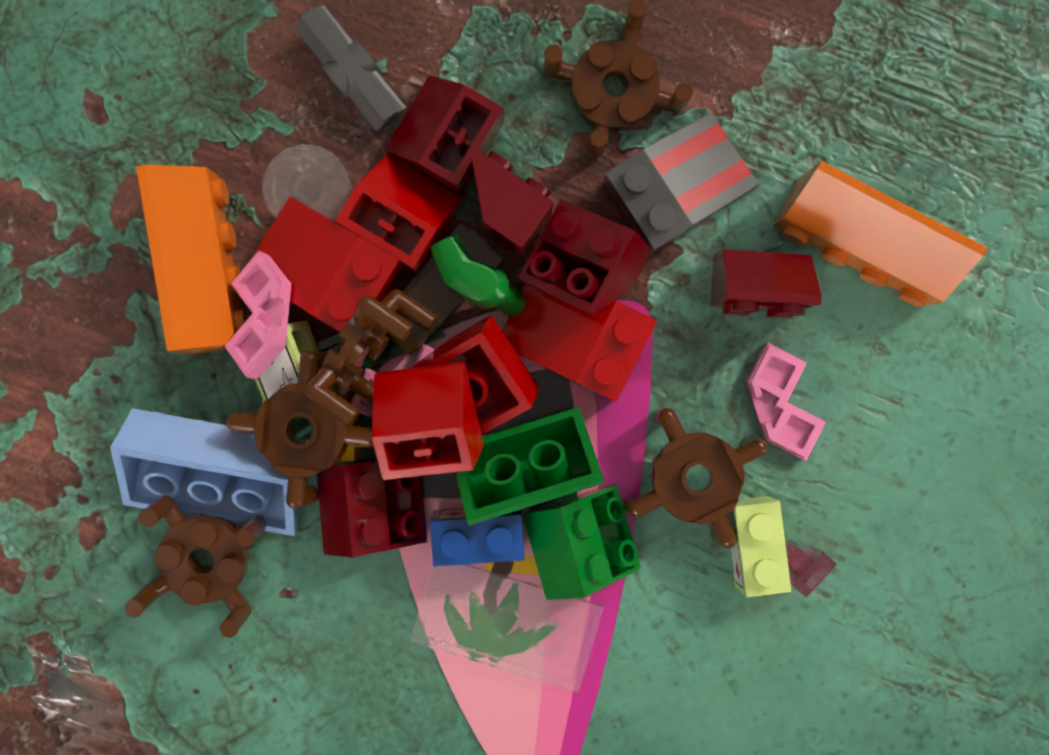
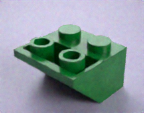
(581, 543)

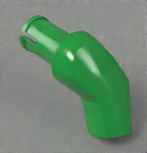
(475, 280)

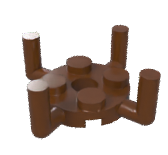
(618, 59)
(362, 339)
(275, 438)
(670, 471)
(188, 579)

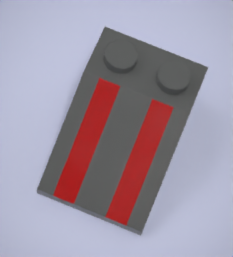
(678, 182)

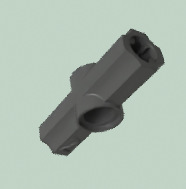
(350, 69)

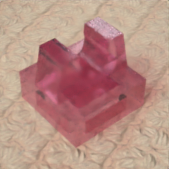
(807, 568)

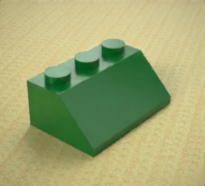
(530, 466)

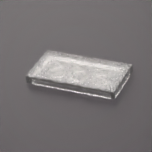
(507, 624)

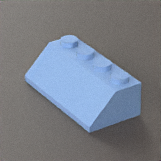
(201, 469)

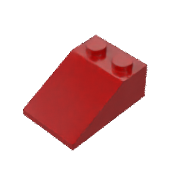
(327, 263)
(579, 346)
(495, 372)

